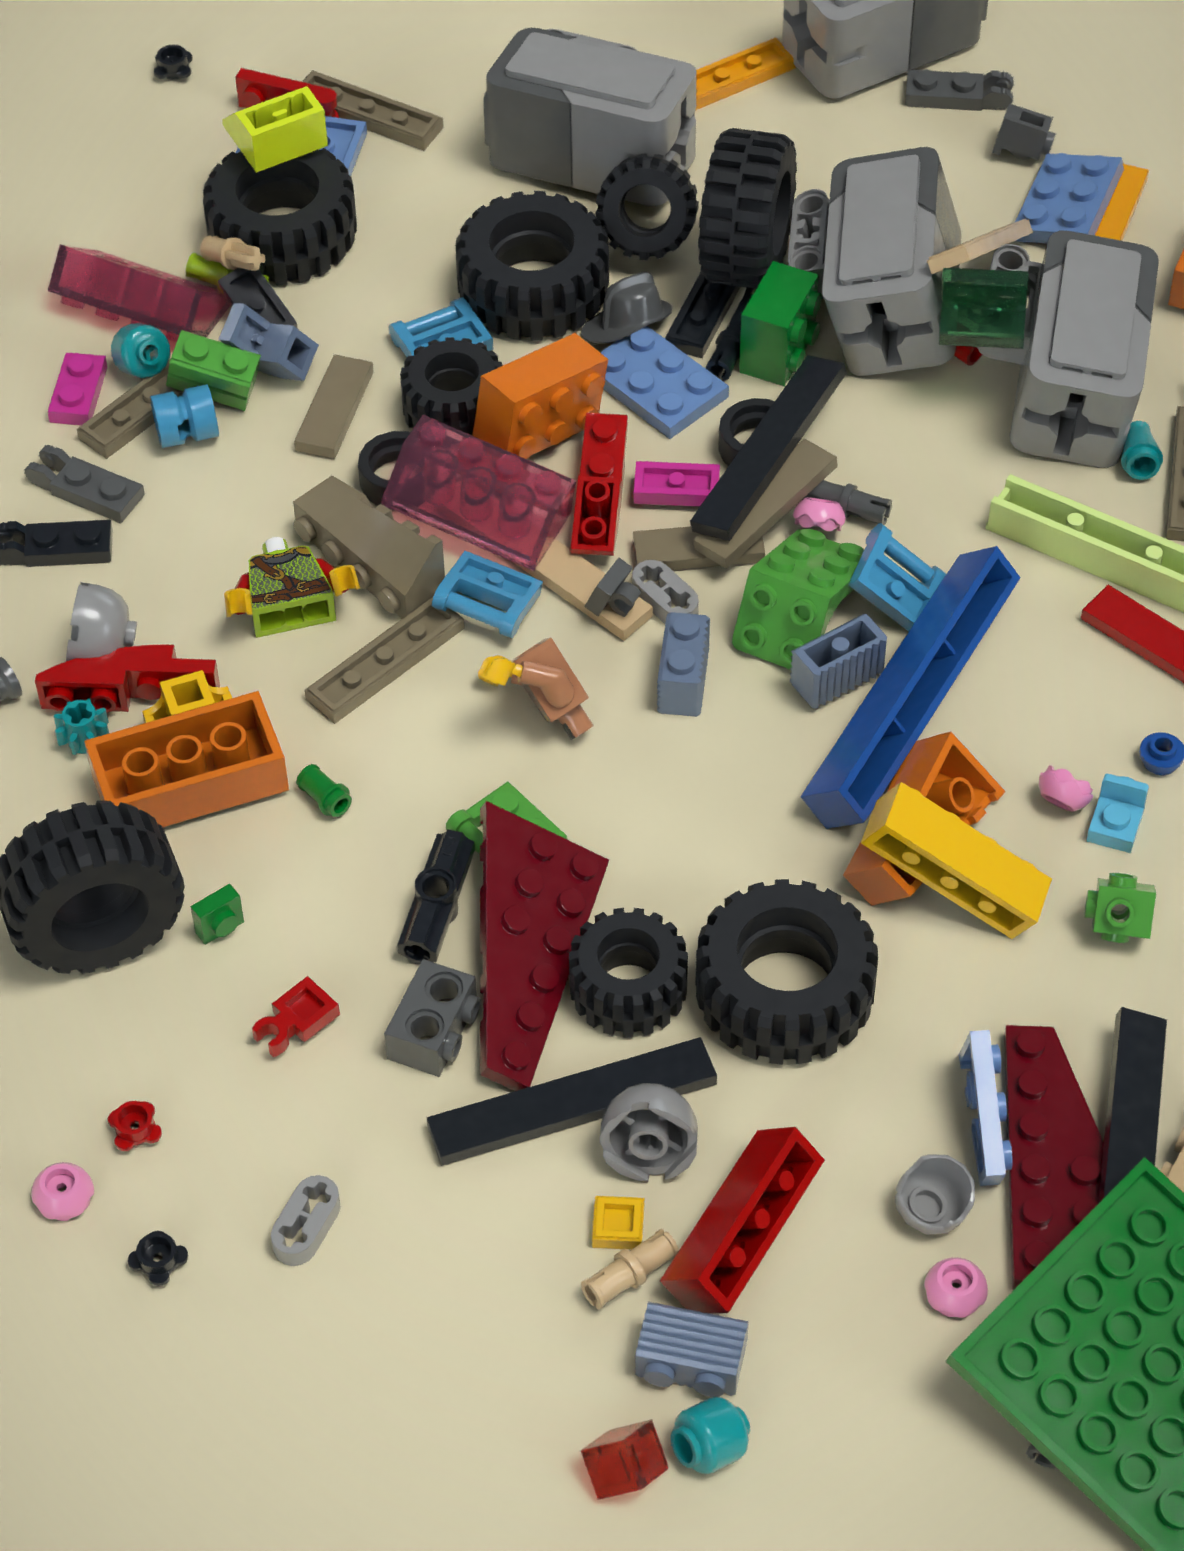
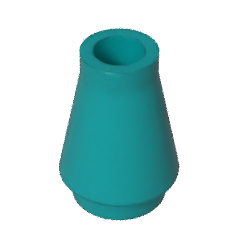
(1141, 453)

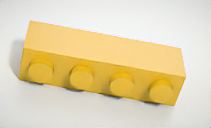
(956, 860)

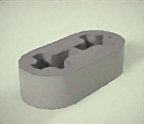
(670, 589)
(314, 1225)

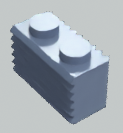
(838, 660)
(683, 664)
(691, 1349)

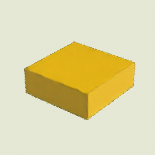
(618, 1222)

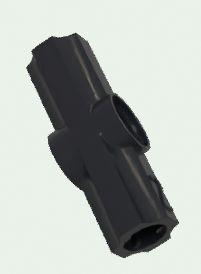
(431, 916)

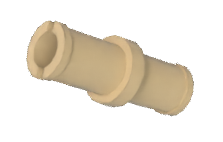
(629, 1268)

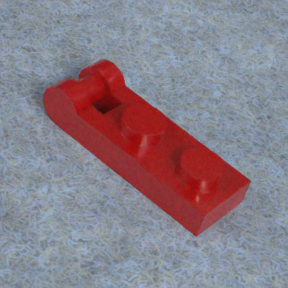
(258, 87)

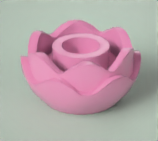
(819, 513)
(1063, 790)
(63, 1204)
(956, 1301)

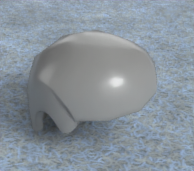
(935, 1194)

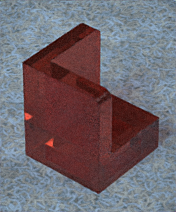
(624, 1459)

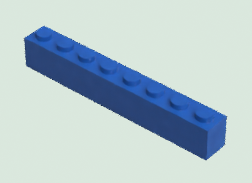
(910, 688)

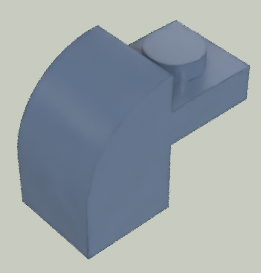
(282, 348)

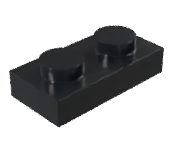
(254, 290)

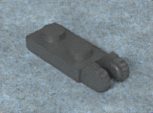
(959, 90)
(85, 484)

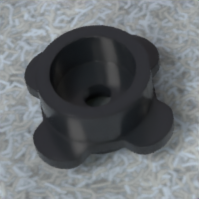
(173, 62)
(153, 1245)

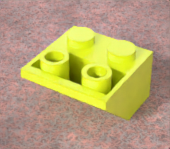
(279, 129)

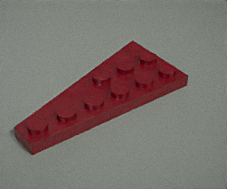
(530, 909)
(1052, 1146)

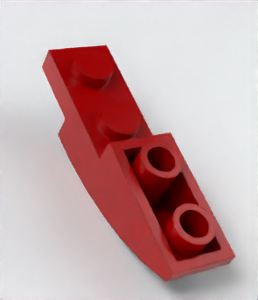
(600, 484)
(117, 677)

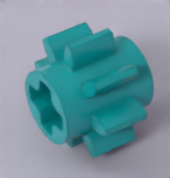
(79, 723)

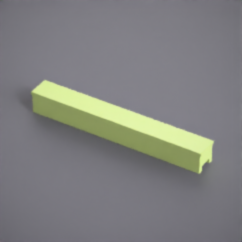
(1090, 540)

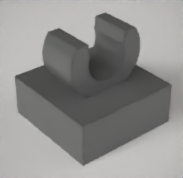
(614, 591)

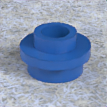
(1161, 762)

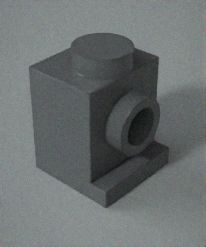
(1025, 133)

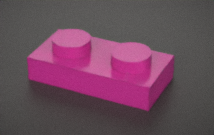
(77, 388)
(674, 483)

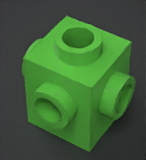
(1133, 920)

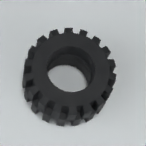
(672, 182)
(445, 382)
(626, 1003)

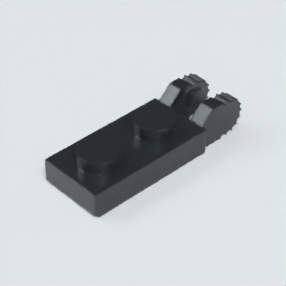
(56, 543)

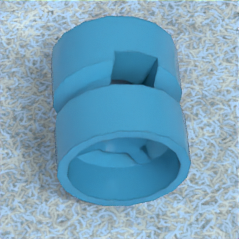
(184, 416)

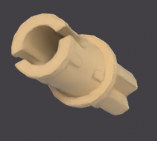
(231, 253)

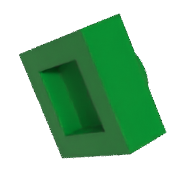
(217, 914)

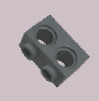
(423, 1015)

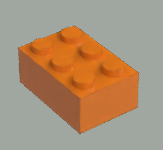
(540, 397)

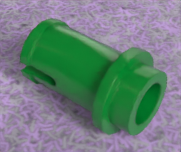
(332, 797)

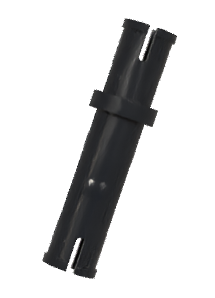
(728, 343)

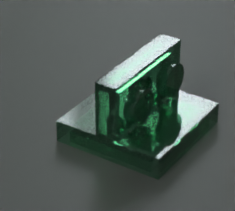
(983, 308)

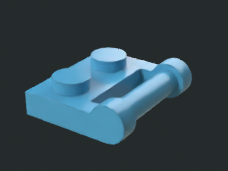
(453, 321)
(491, 584)
(888, 584)

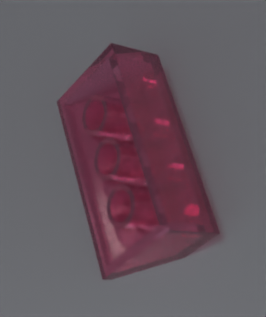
(135, 292)
(479, 492)

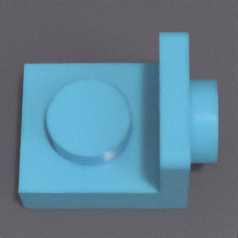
(1118, 812)

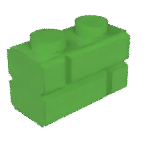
(221, 366)

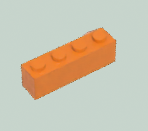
(945, 775)

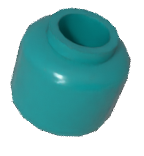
(140, 350)
(710, 1435)

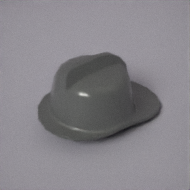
(627, 308)

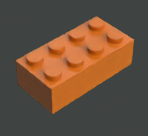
(191, 761)

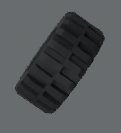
(746, 206)
(533, 230)
(295, 242)
(89, 887)
(779, 1021)

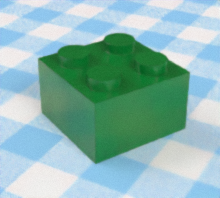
(779, 323)

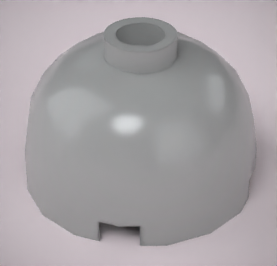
(99, 623)
(649, 1132)

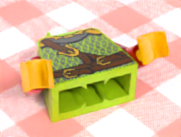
(288, 589)

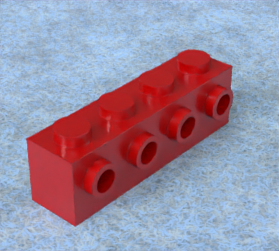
(742, 1220)

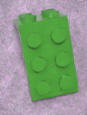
(793, 595)

